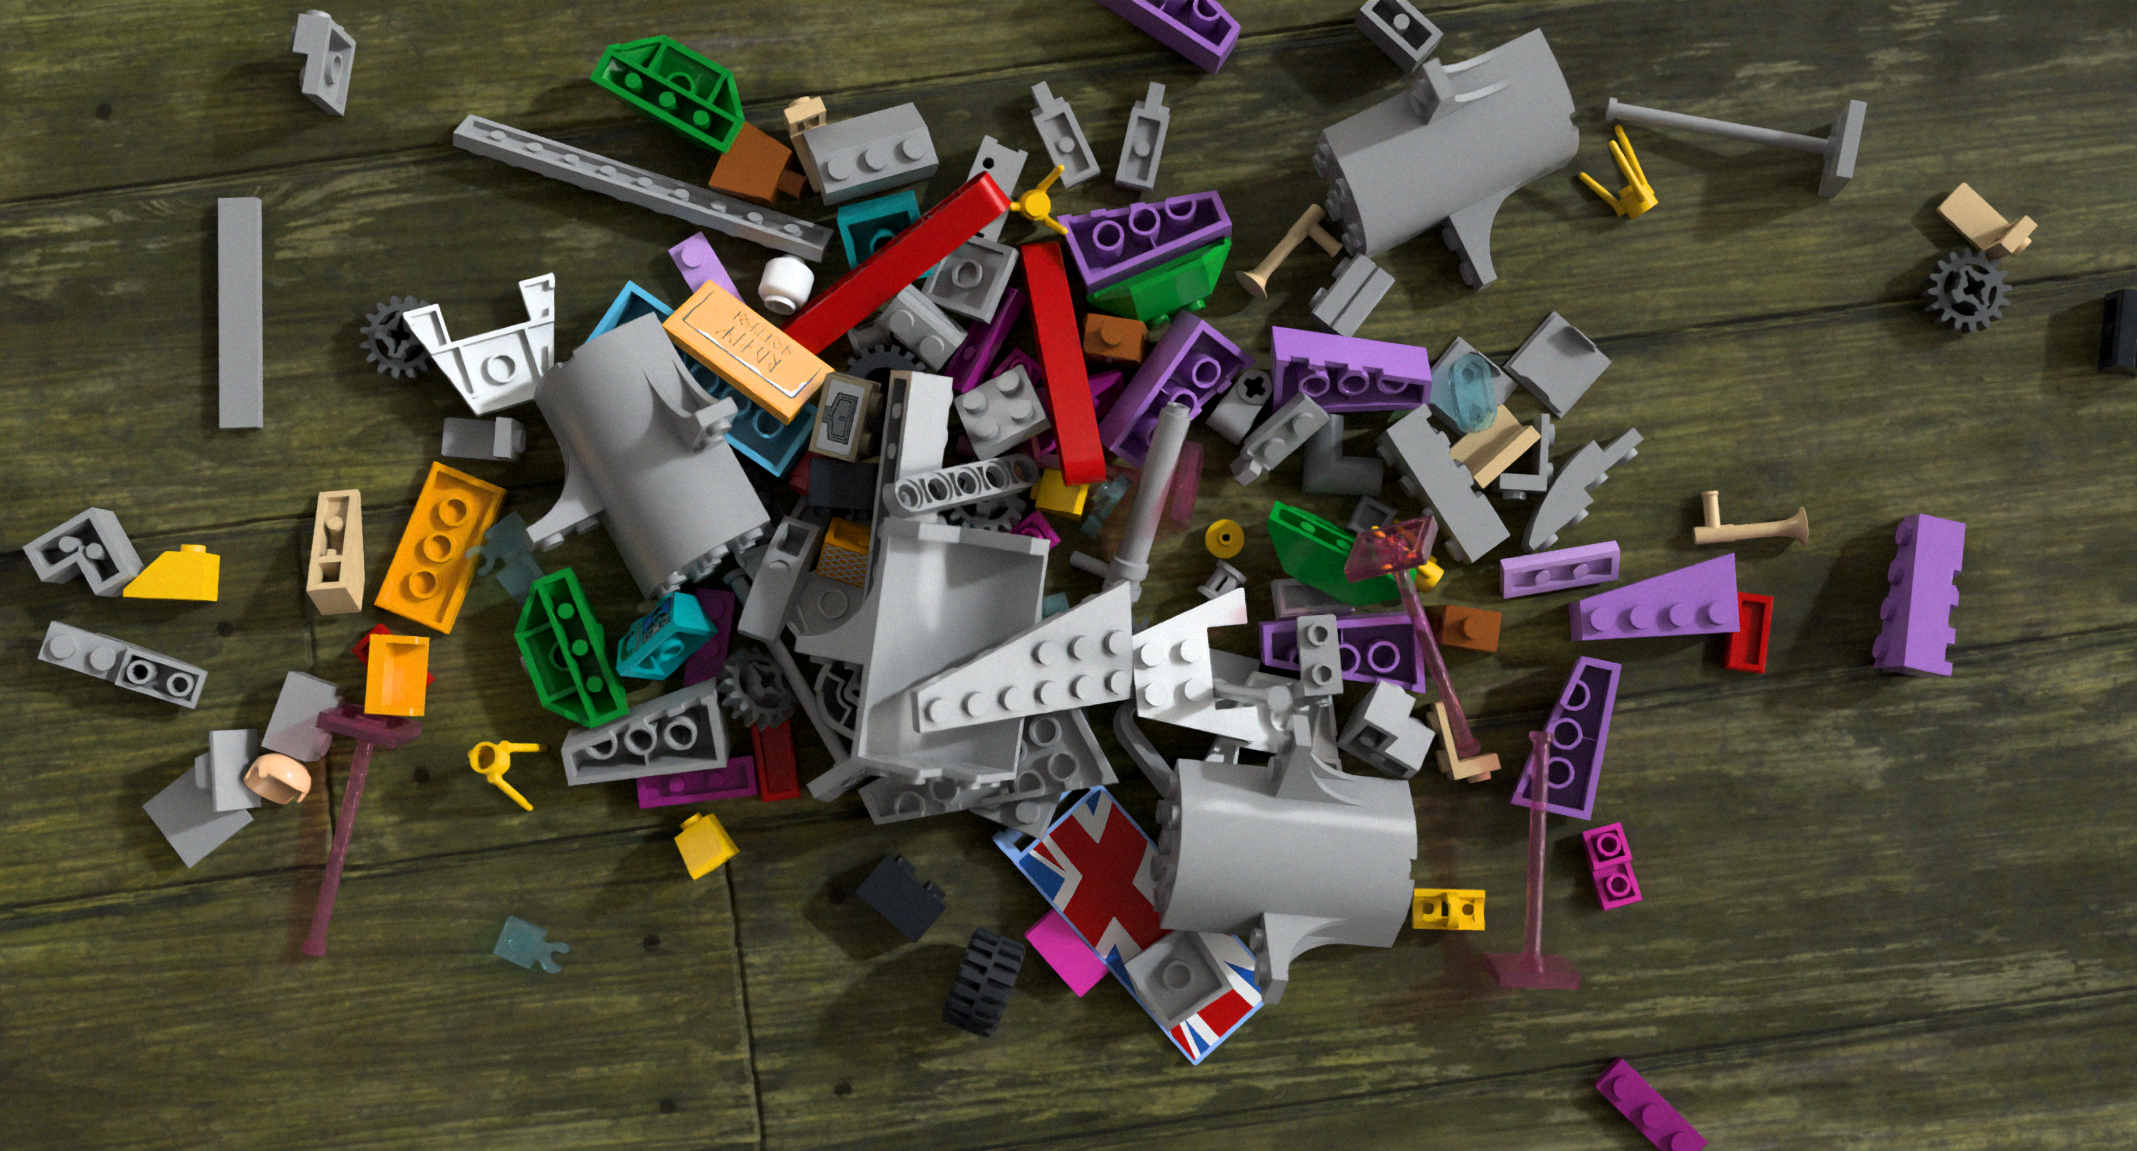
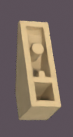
(337, 554)

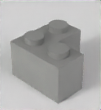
(87, 545)
(1385, 734)

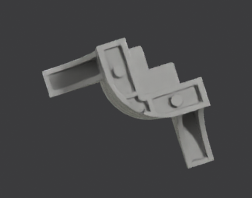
(1449, 152)
(646, 460)
(931, 609)
(1284, 855)

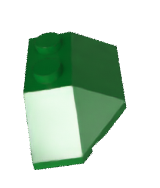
(674, 90)
(1165, 288)
(1317, 553)
(569, 652)

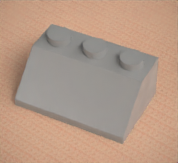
(870, 153)

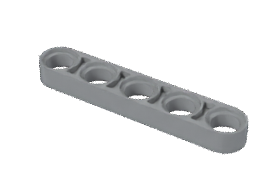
(950, 493)

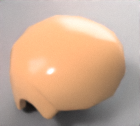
(278, 778)

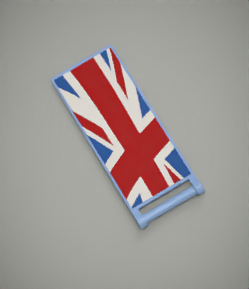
(1100, 883)

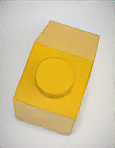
(1056, 499)
(178, 576)
(704, 844)

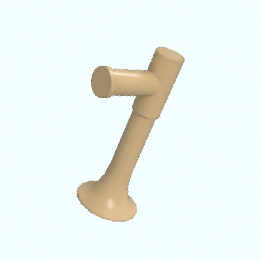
(1256, 279)
(1713, 532)

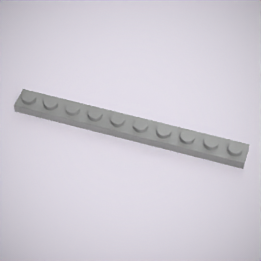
(643, 188)

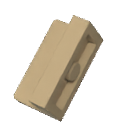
(1494, 449)

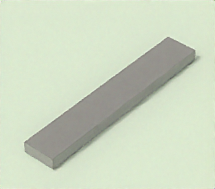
(240, 313)

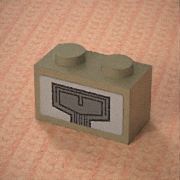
(846, 417)

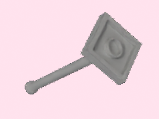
(1837, 150)
(1229, 680)
(844, 774)

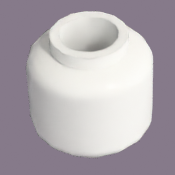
(786, 284)

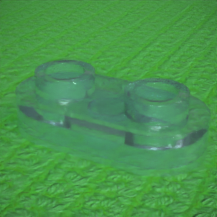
(1474, 394)

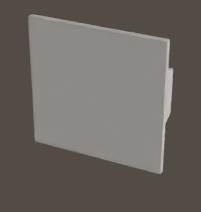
(1557, 364)
(1440, 397)
(225, 767)
(189, 821)

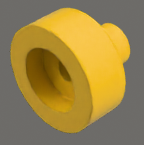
(1220, 548)

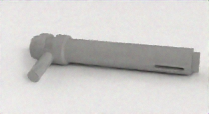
(1147, 505)

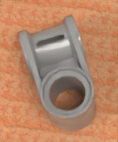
(1238, 411)

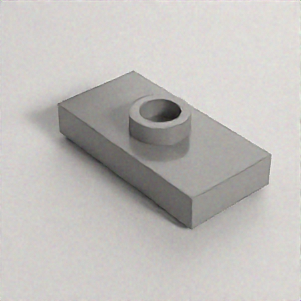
(1298, 600)

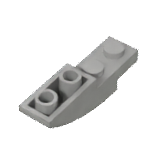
(1566, 496)
(783, 574)
(123, 664)

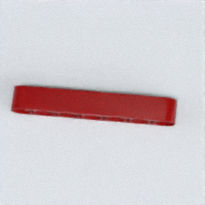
(897, 263)
(1062, 364)

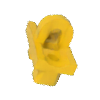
(1464, 907)

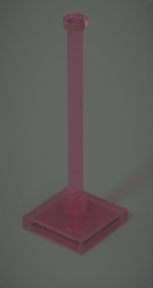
(1183, 485)
(1395, 551)
(368, 730)
(1530, 967)

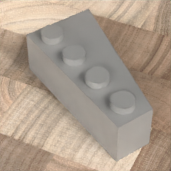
(1441, 486)
(656, 738)

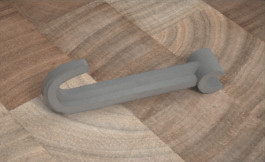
(1139, 747)

